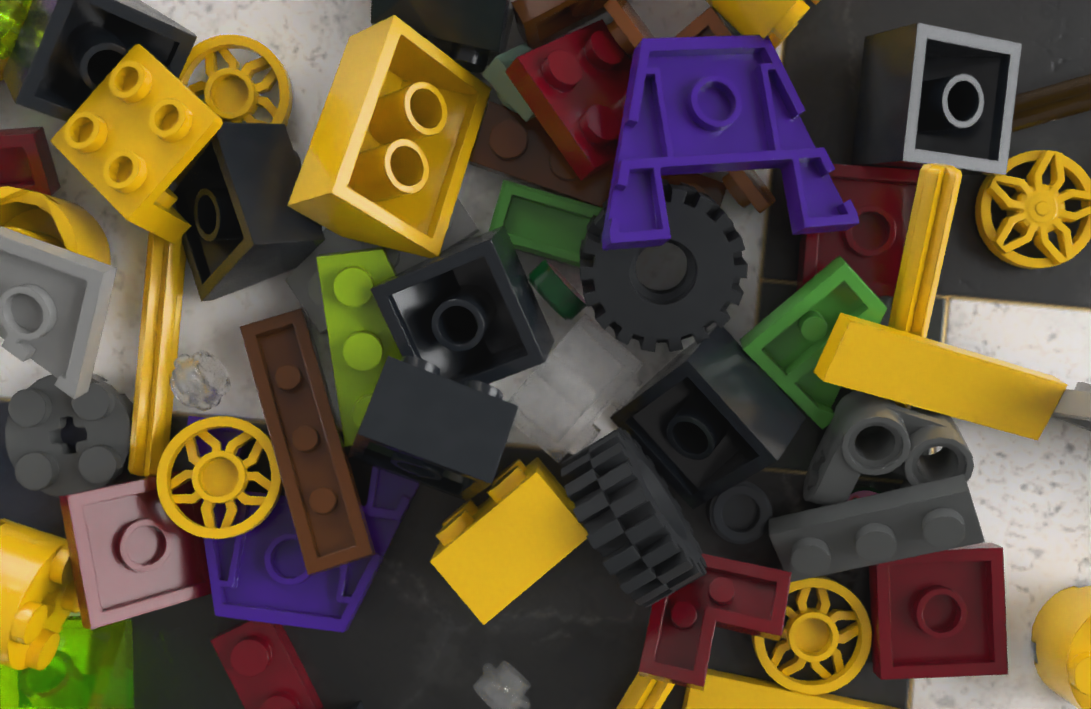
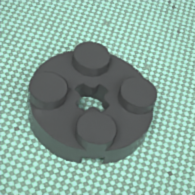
(36, 442)

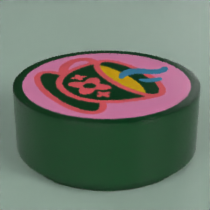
(556, 290)

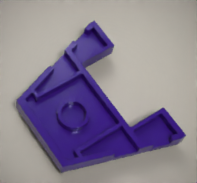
(713, 110)
(264, 570)

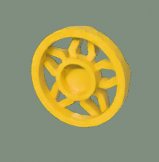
(231, 90)
(1036, 210)
(218, 478)
(815, 637)

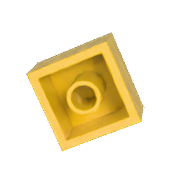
(508, 539)

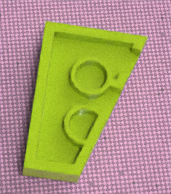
(355, 328)

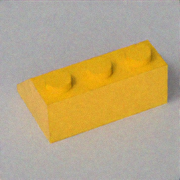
(391, 142)

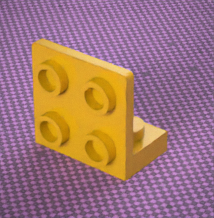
(137, 140)

